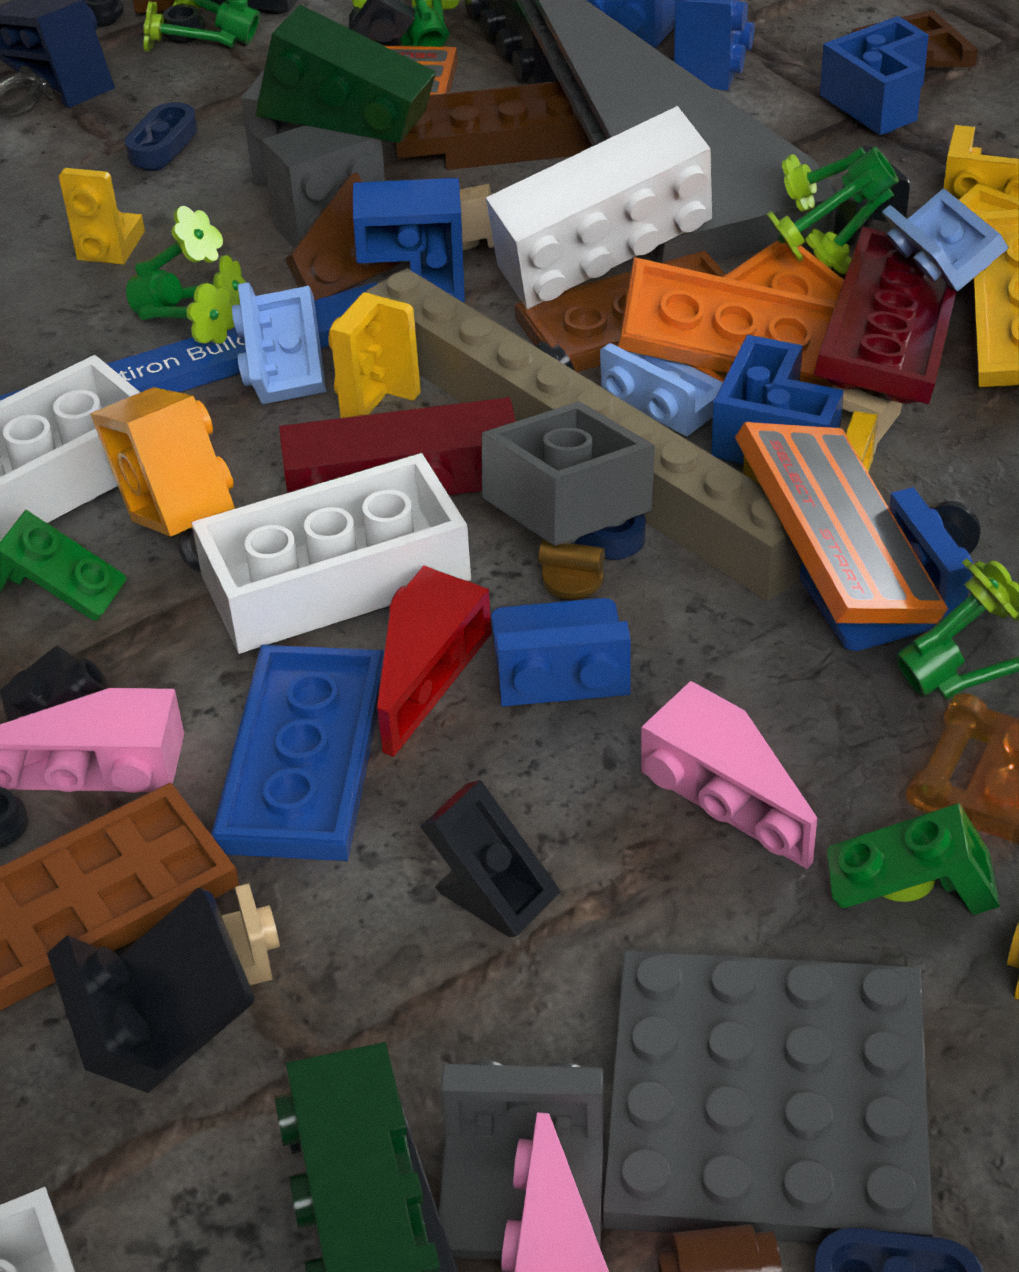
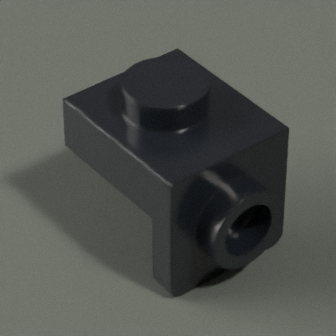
(382, 20)
(50, 682)

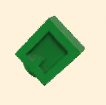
(58, 565)
(914, 853)

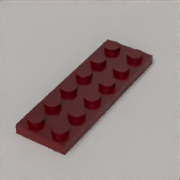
(886, 324)

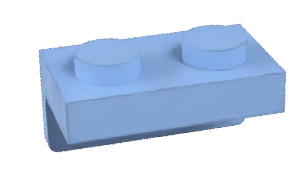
(945, 239)
(280, 343)
(660, 388)

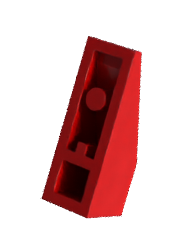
(430, 639)

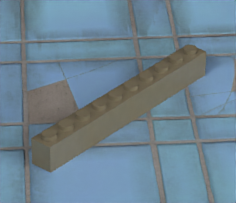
(694, 494)

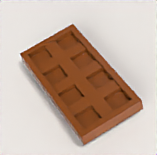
(104, 885)

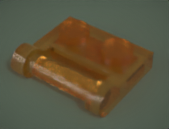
(994, 789)

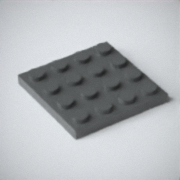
(768, 1097)

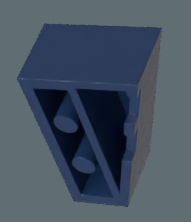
(57, 44)

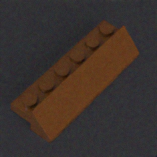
(497, 127)

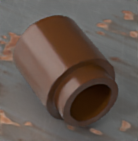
(721, 1251)

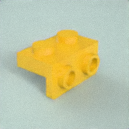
(374, 354)

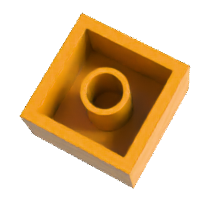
(164, 459)

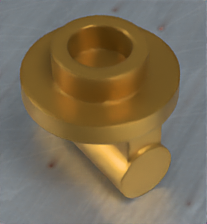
(571, 569)

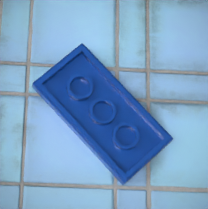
(301, 754)

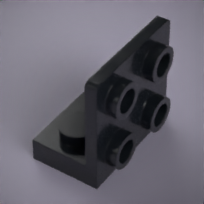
(158, 1000)

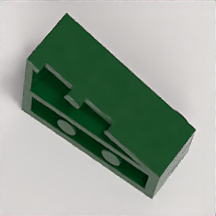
(340, 80)
(355, 1164)

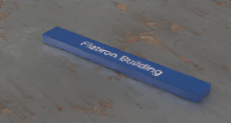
(194, 364)

